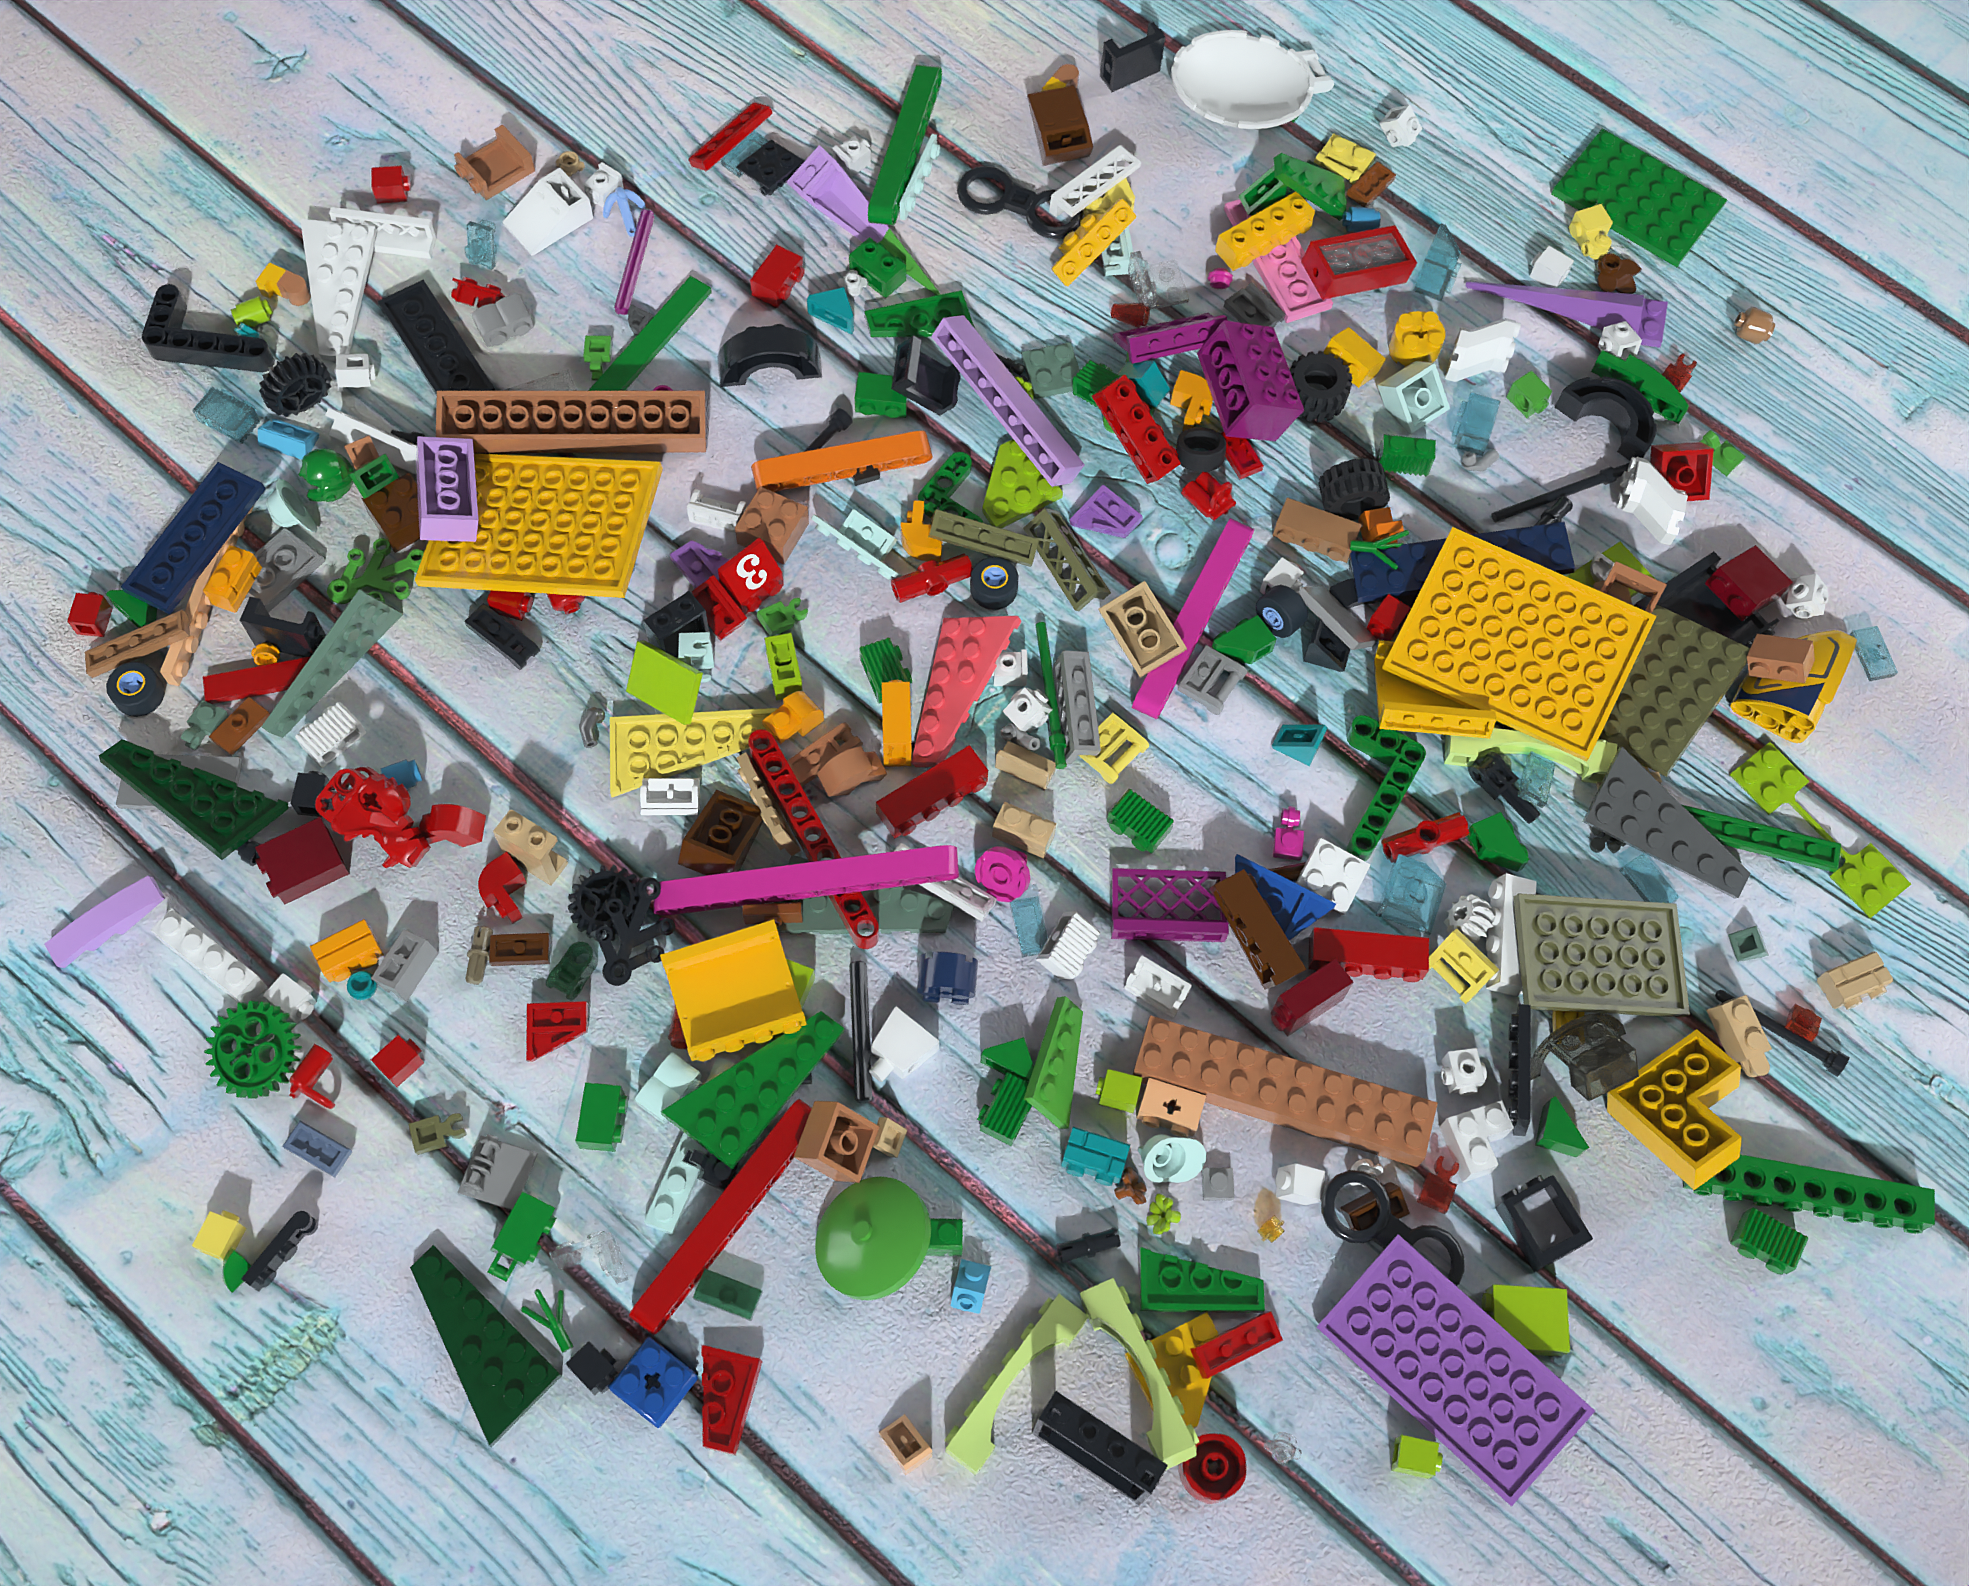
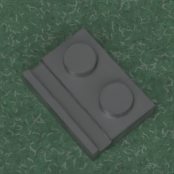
(1253, 307)

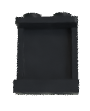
(1134, 61)
(924, 378)
(287, 636)

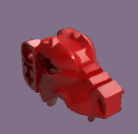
(374, 808)

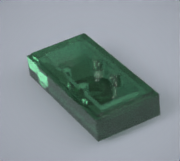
(727, 1294)

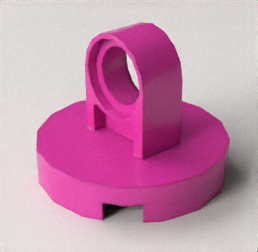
(1003, 873)

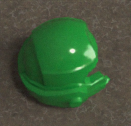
(328, 472)

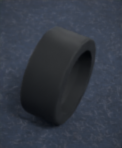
(1201, 438)

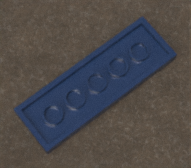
(193, 538)

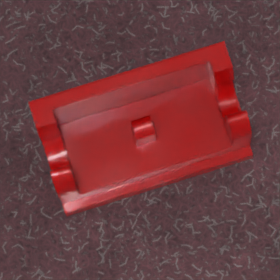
(721, 610)

